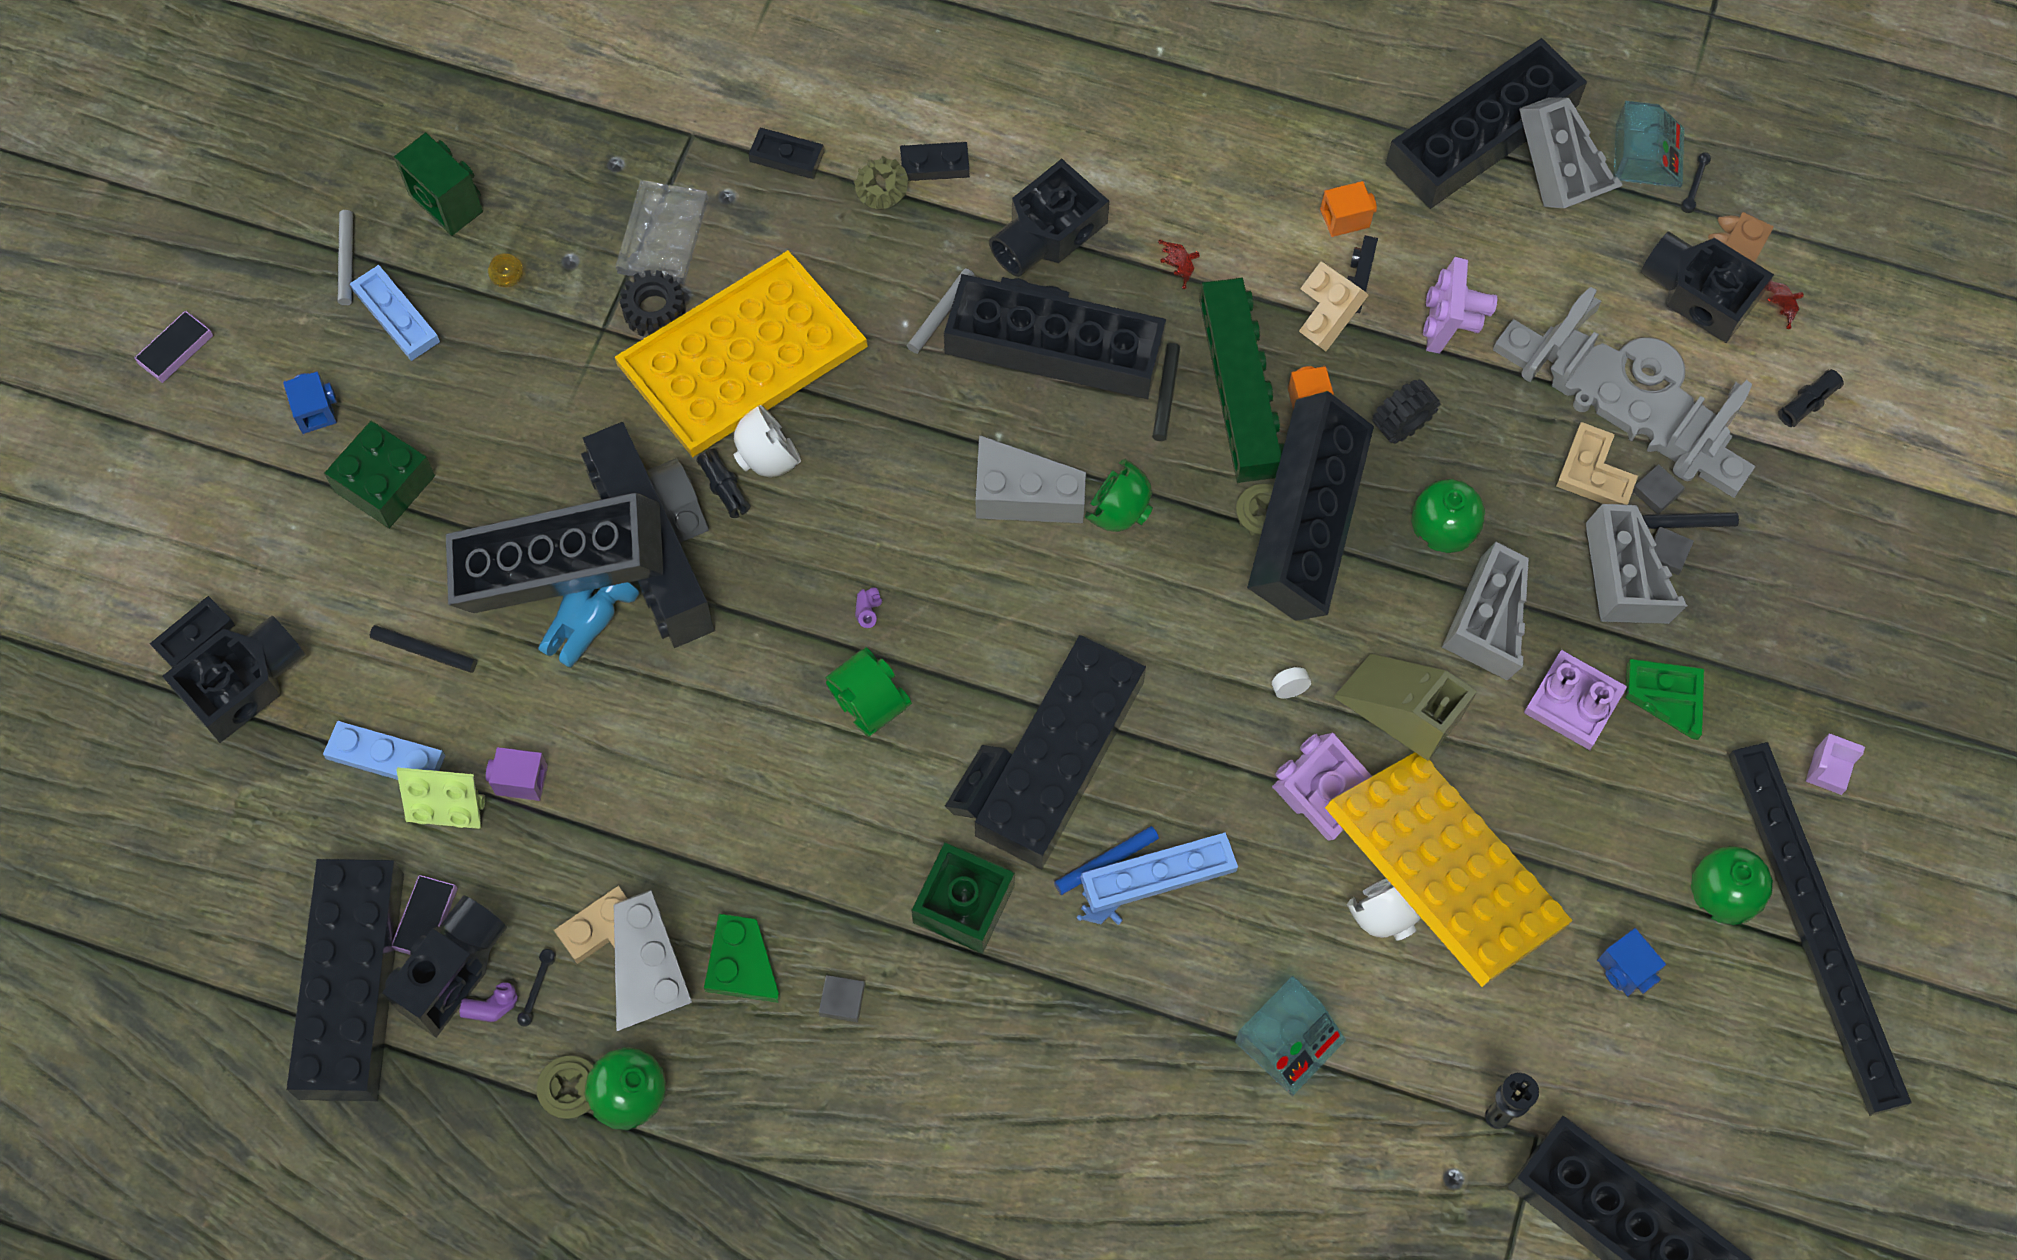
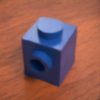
(311, 401)
(1632, 964)

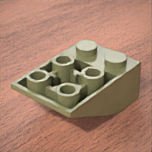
(1407, 701)

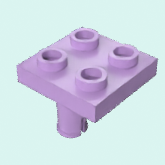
(1454, 306)
(1575, 700)

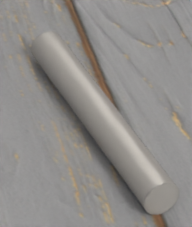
(345, 257)
(935, 317)

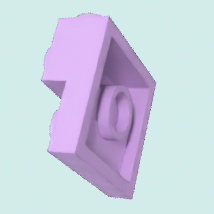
(1317, 778)

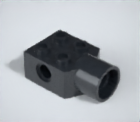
(1049, 220)
(1707, 282)
(234, 675)
(445, 966)

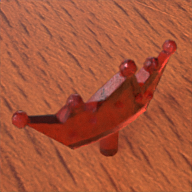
(1179, 259)
(1784, 298)

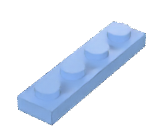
(1158, 872)

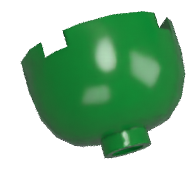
(1122, 499)
(1448, 515)
(1732, 885)
(625, 1088)

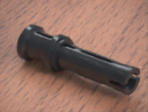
(1506, 1105)

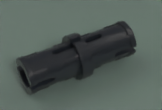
(1811, 398)
(723, 483)

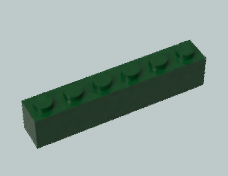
(1241, 380)

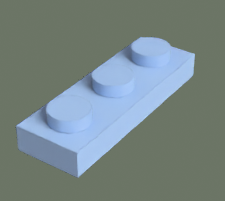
(394, 312)
(379, 751)

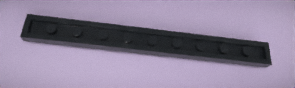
(1820, 930)

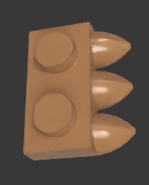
(1743, 234)

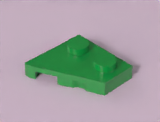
(1668, 693)
(740, 961)

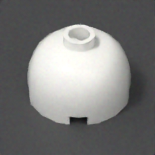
(764, 445)
(1384, 912)

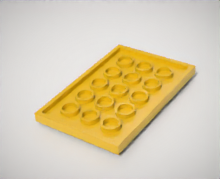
(740, 352)
(1449, 866)

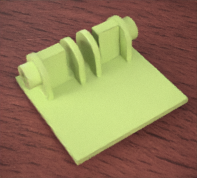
(440, 798)

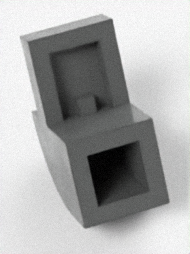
(678, 499)

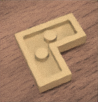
(1337, 304)
(1588, 475)
(591, 927)

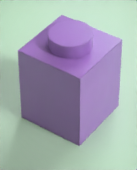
(517, 773)

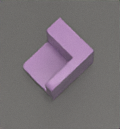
(1834, 763)

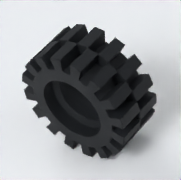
(649, 287)
(1406, 411)

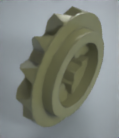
(874, 195)
(1248, 508)
(550, 1088)

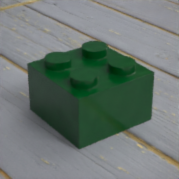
(439, 183)
(380, 474)
(963, 897)

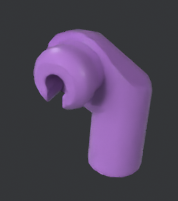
(865, 602)
(493, 1008)

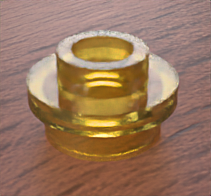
(502, 263)

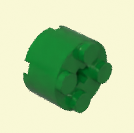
(866, 691)

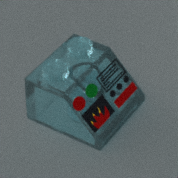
(1648, 145)
(1291, 1036)

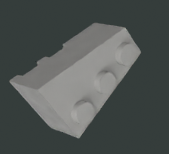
(1563, 154)
(1026, 486)
(1627, 570)
(1491, 613)
(645, 963)

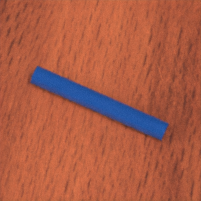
(1108, 858)

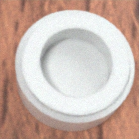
(1291, 682)

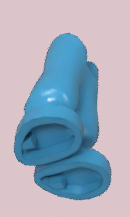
(582, 620)

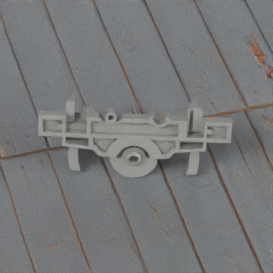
(1668, 416)

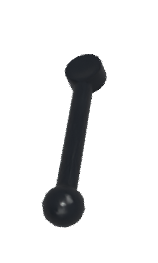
(1689, 203)
(547, 958)

